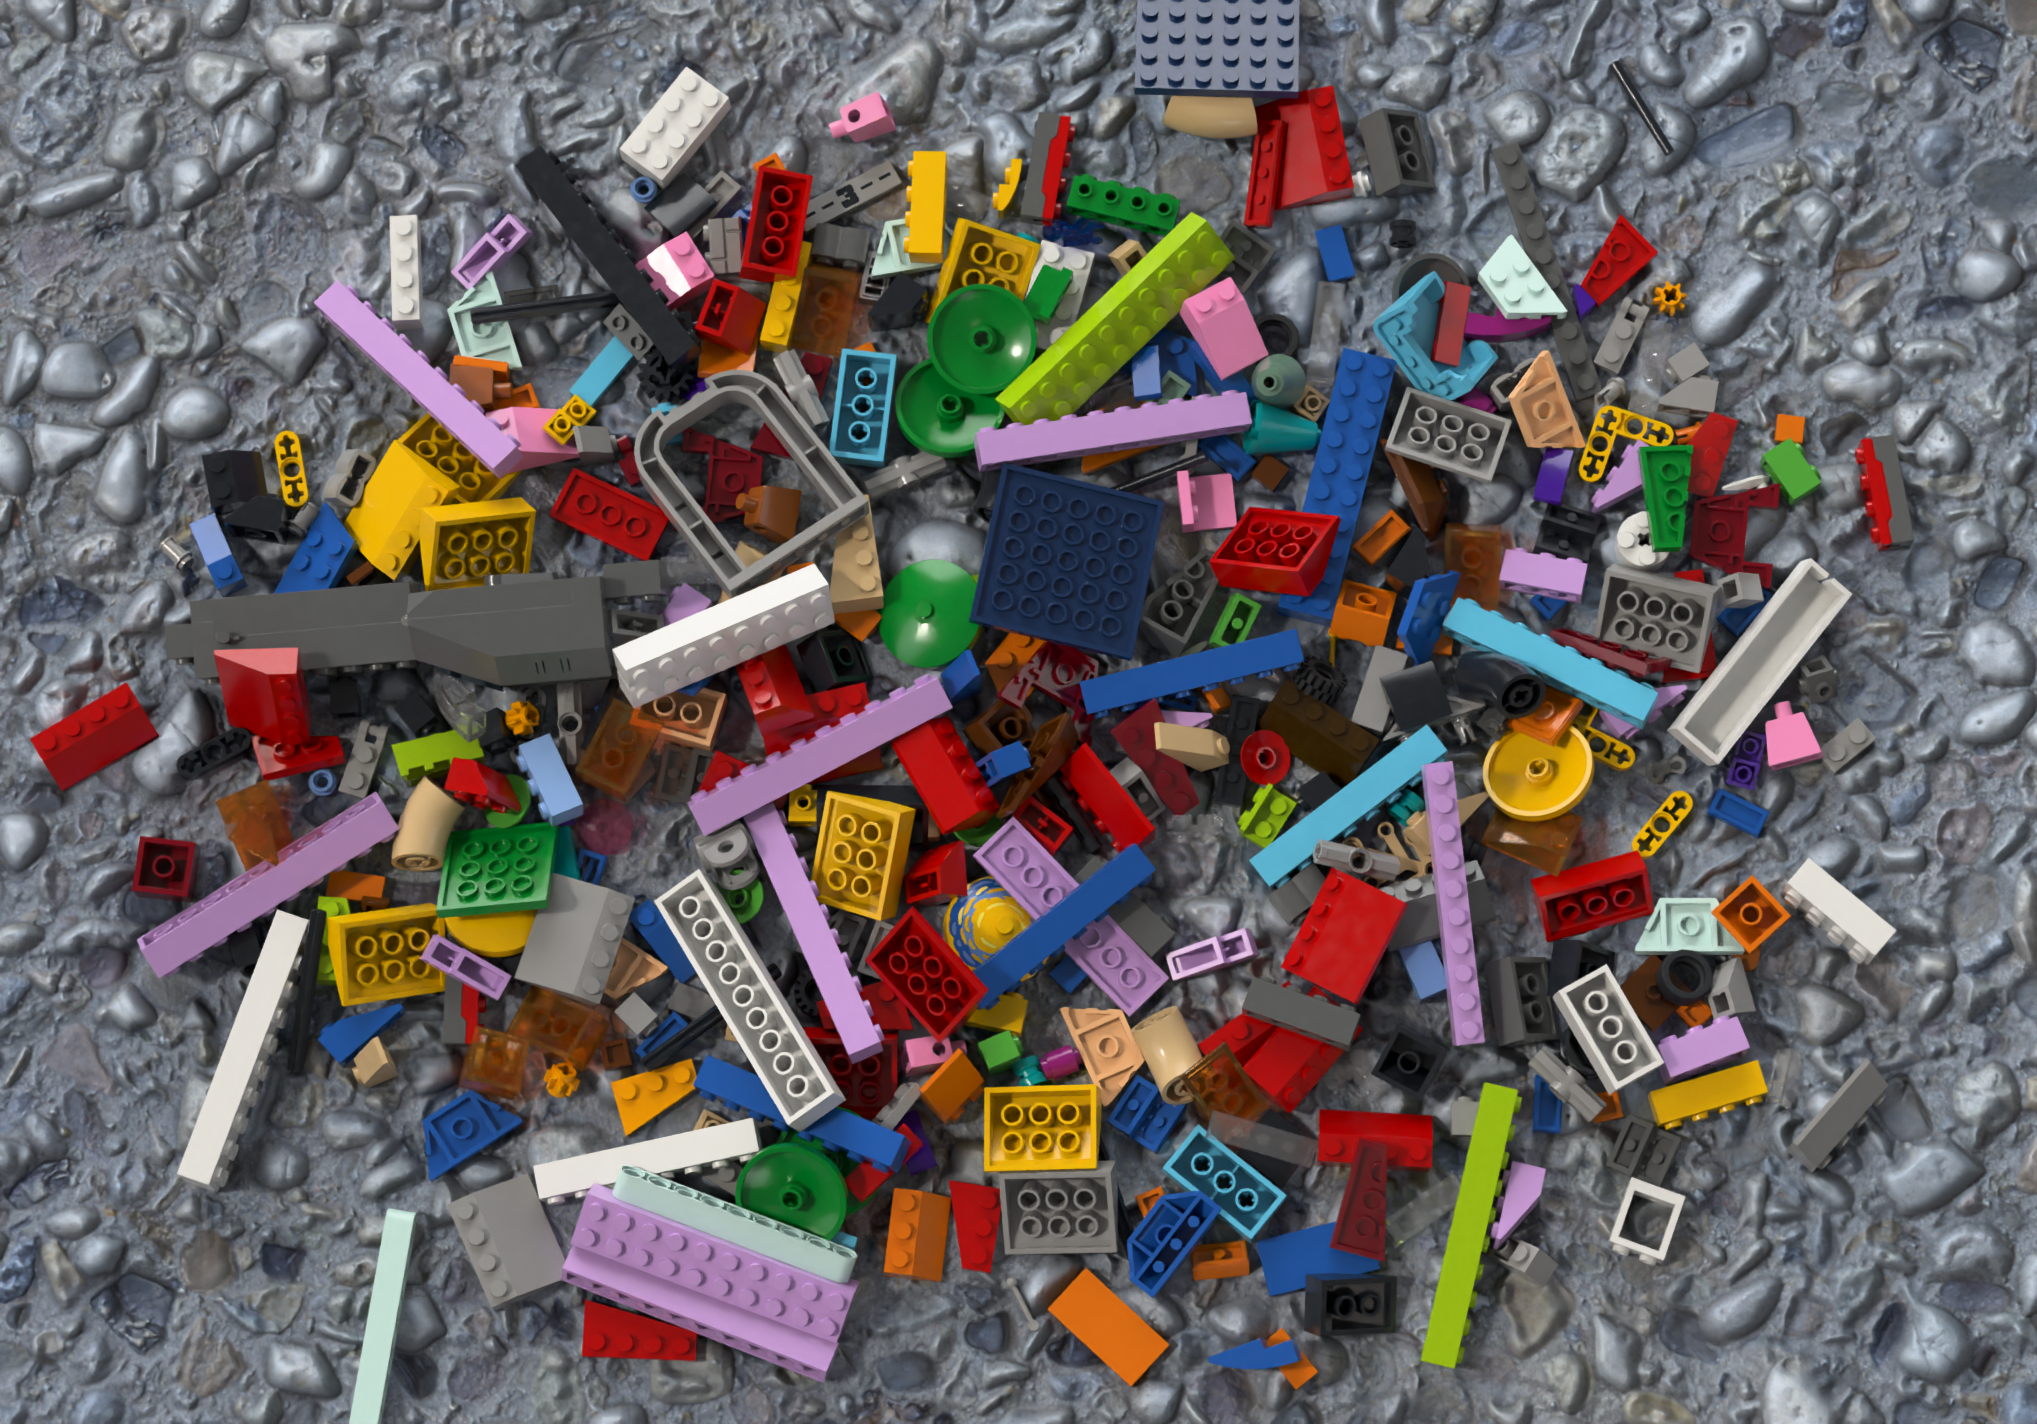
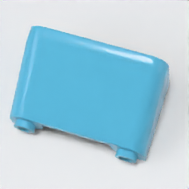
(1408, 335)

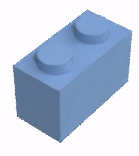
(1423, 969)

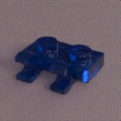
(1073, 235)

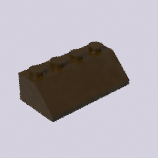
(1318, 734)

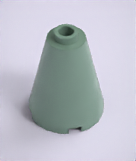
(1288, 381)

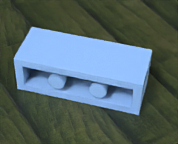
(549, 780)

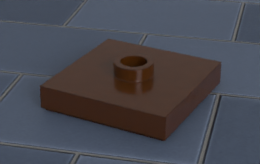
(1645, 997)

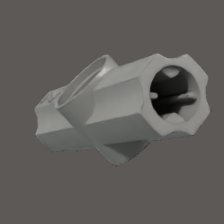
(801, 390)
(902, 474)
(570, 708)
(1341, 856)
(1567, 1084)

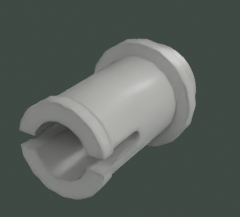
(1614, 389)
(303, 519)
(181, 558)

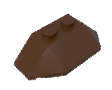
(1422, 490)

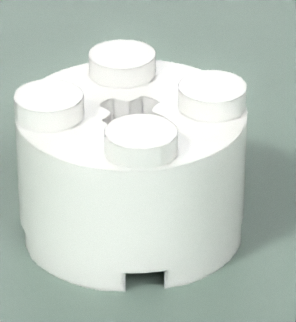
(1627, 545)

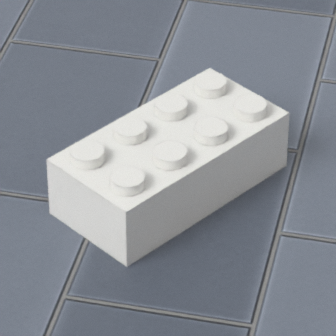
(675, 128)
(1069, 311)
(1837, 912)
(1608, 1029)

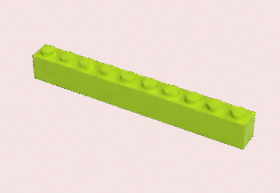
(1469, 1225)

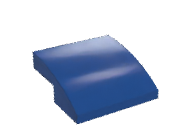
(1145, 1115)

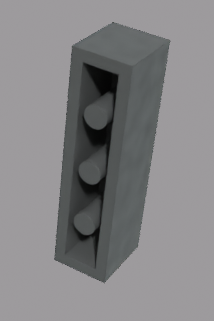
(1135, 916)
(1301, 1013)

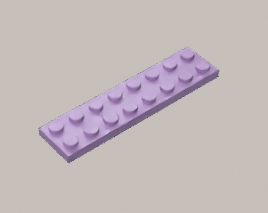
(1038, 884)

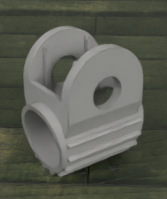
(727, 850)

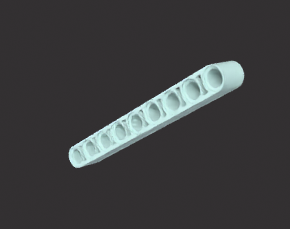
(734, 1224)
(383, 1317)

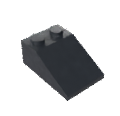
(1350, 1304)

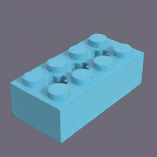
(850, 394)
(1222, 1165)

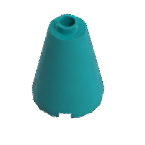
(1278, 431)

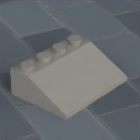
(1448, 435)
(1657, 615)
(575, 940)
(1060, 1210)
(508, 1241)

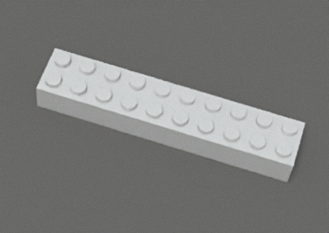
(749, 1000)
(246, 1054)

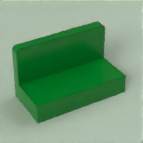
(1048, 293)

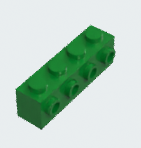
(1123, 205)

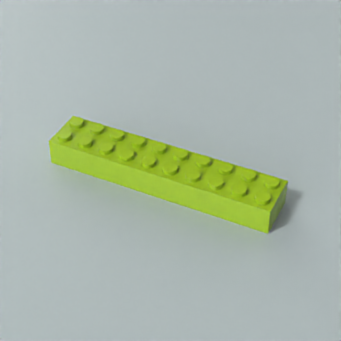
(1118, 324)

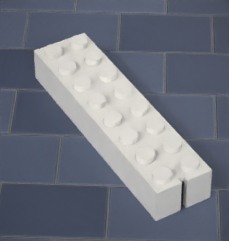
(723, 635)
(1759, 662)

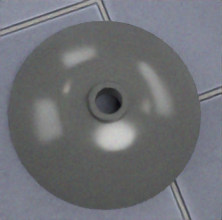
(1423, 264)

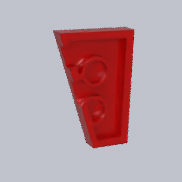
(1618, 261)
(1709, 453)
(886, 1006)

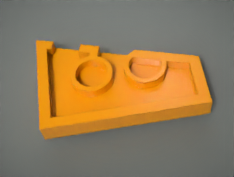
(650, 1093)

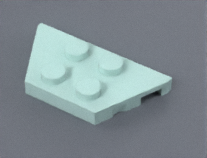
(891, 256)
(1518, 285)
(484, 340)
(1686, 926)

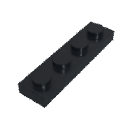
(1232, 776)

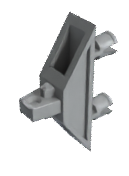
(1461, 711)

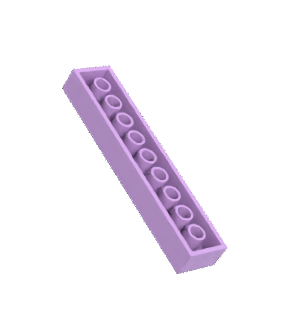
(267, 885)
(712, 1265)

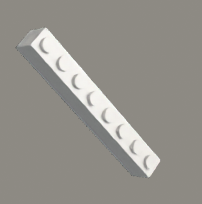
(660, 1156)

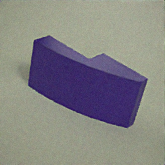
(1553, 475)
(1746, 759)
(923, 1158)

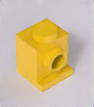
(802, 816)

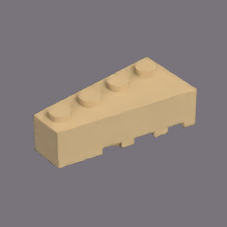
(856, 569)

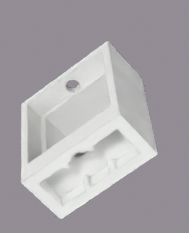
(1655, 1194)

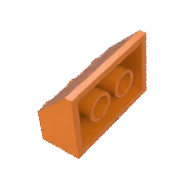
(917, 1235)

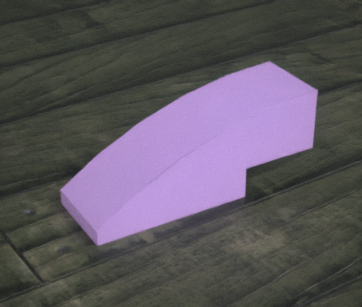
(492, 251)
(1212, 954)
(465, 967)

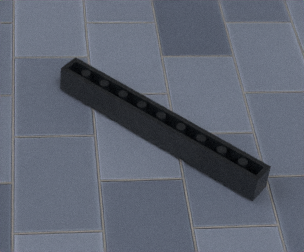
(609, 259)

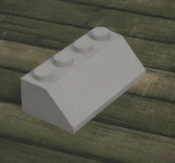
(1838, 1116)

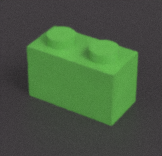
(1789, 468)
(1234, 621)
(1000, 1052)

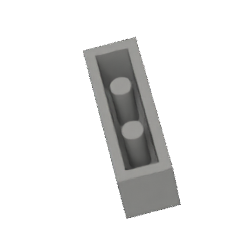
(1372, 708)

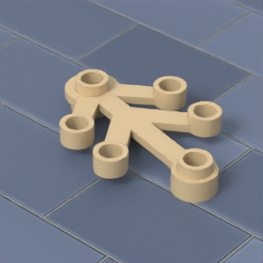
(1398, 851)

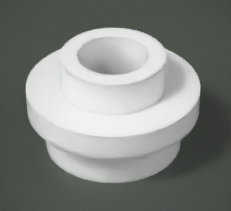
(1361, 184)

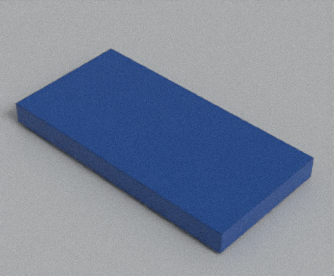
(1303, 1252)

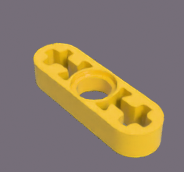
(282, 464)
(1680, 814)

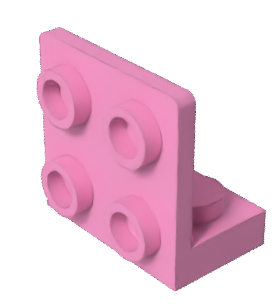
(1206, 502)

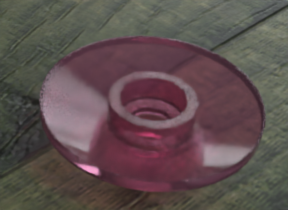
(619, 827)

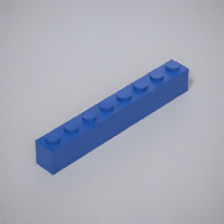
(1193, 671)
(1063, 921)
(835, 1129)

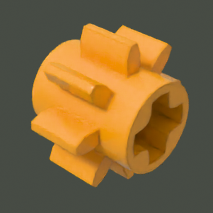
(1666, 292)
(522, 718)
(561, 1080)

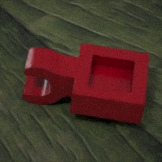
(628, 464)

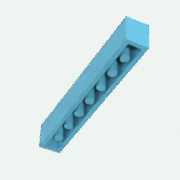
(1554, 664)
(1349, 807)

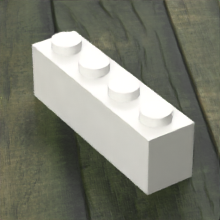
(406, 272)

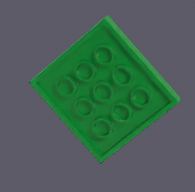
(498, 870)

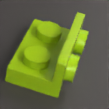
(1266, 817)

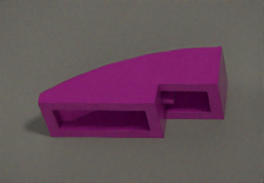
(1500, 329)

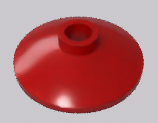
(1274, 753)

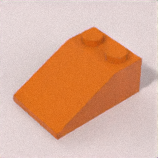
(952, 1087)

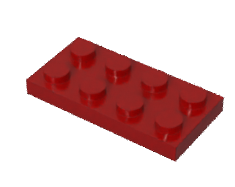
(610, 515)

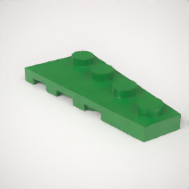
(1665, 486)

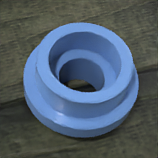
(641, 182)
(320, 774)

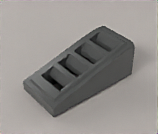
(871, 298)

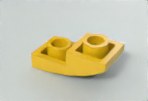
(1007, 193)
(574, 413)

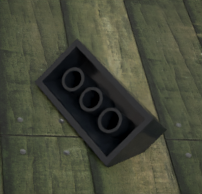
(898, 794)

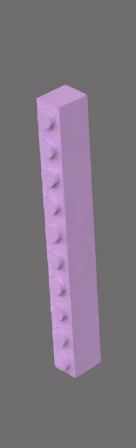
(419, 380)
(1112, 431)
(819, 754)
(1452, 903)
(813, 933)
(701, 1314)

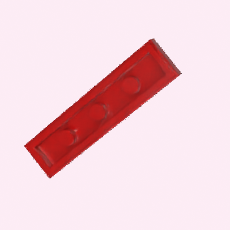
(1264, 174)

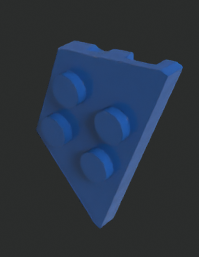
(1173, 357)
(321, 555)
(1425, 614)
(463, 1130)

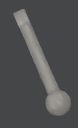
(1033, 1325)

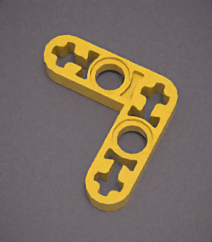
(1618, 428)
(1583, 724)

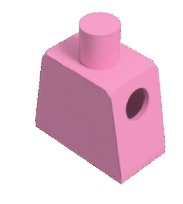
(864, 119)
(1790, 739)
(918, 1054)

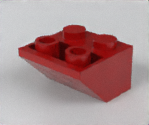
(730, 317)
(481, 786)
(1044, 825)
(937, 876)

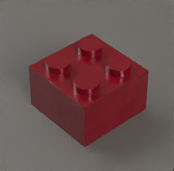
(166, 869)

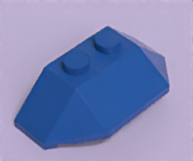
(1168, 1238)

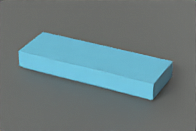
(602, 372)

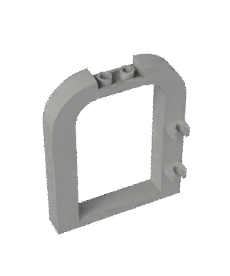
(795, 436)

